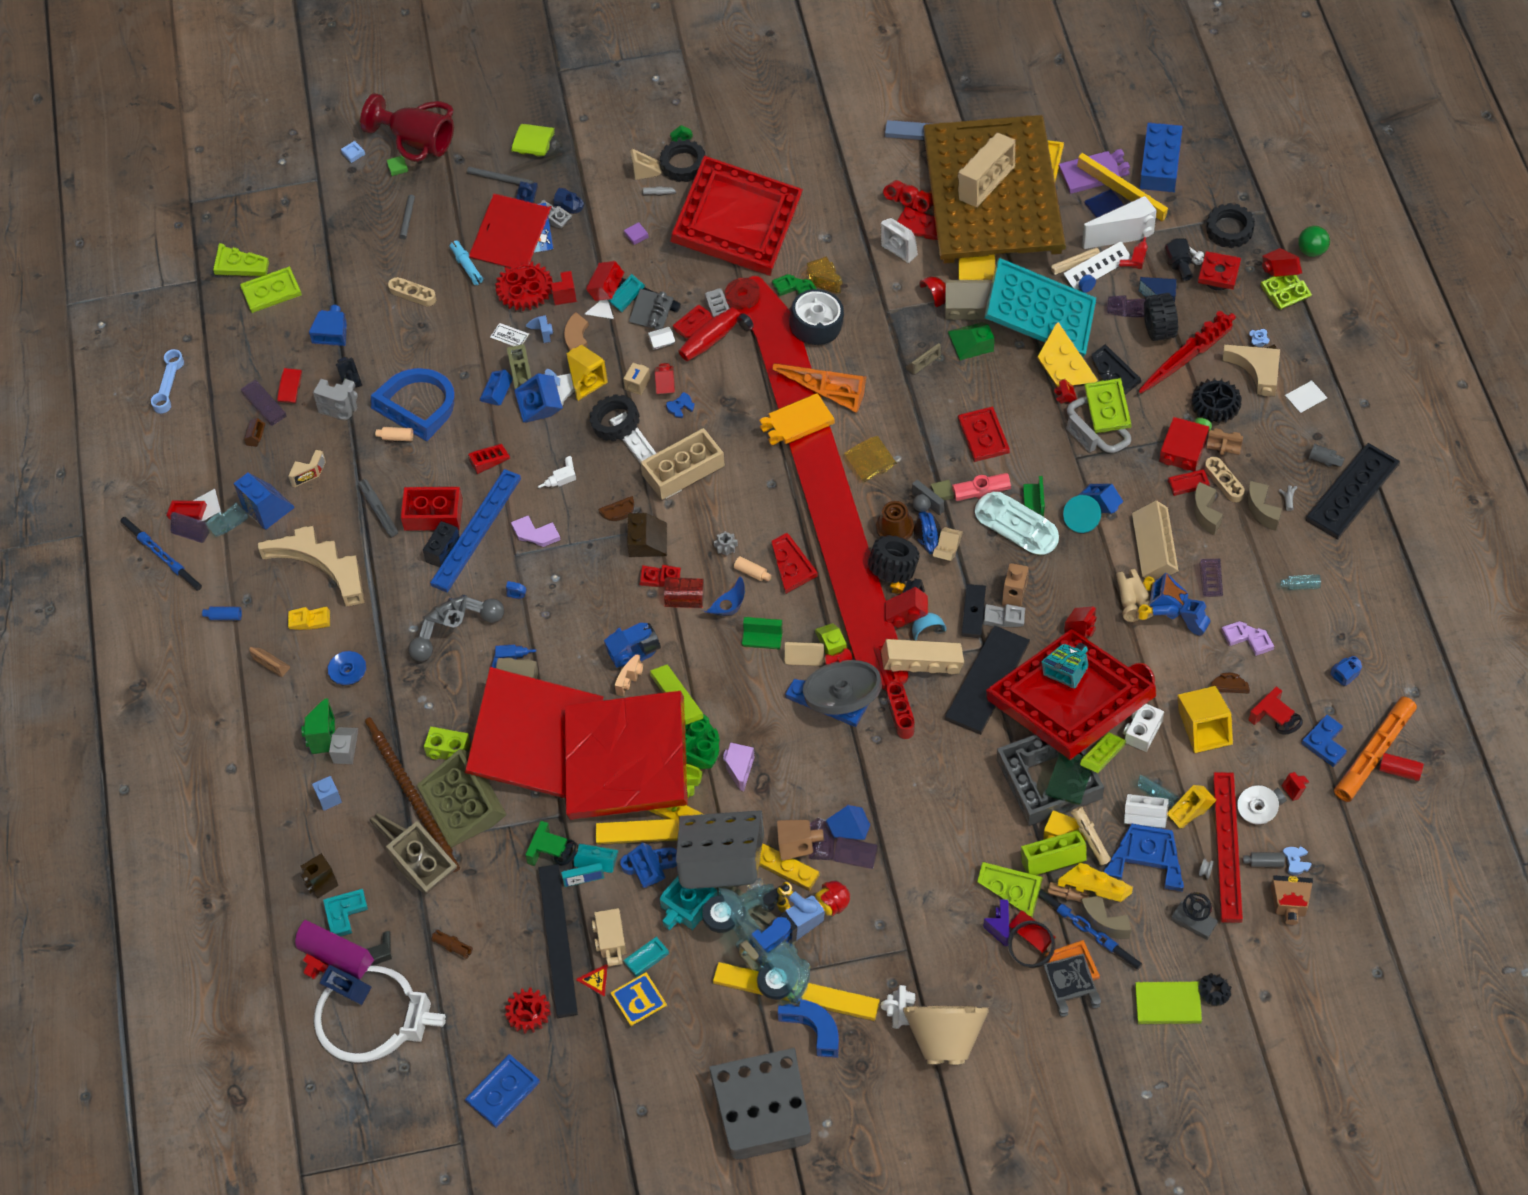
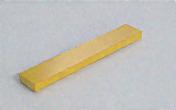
(1118, 184)

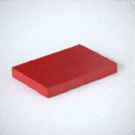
(983, 434)

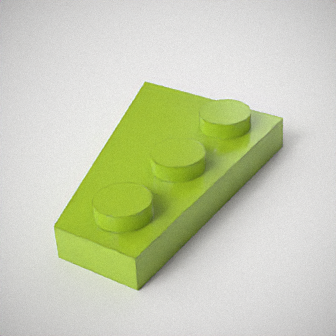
(234, 262)
(1016, 886)

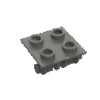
(651, 309)

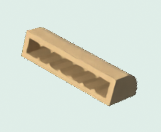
(1155, 540)

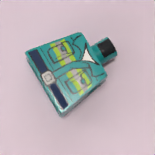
(1066, 664)

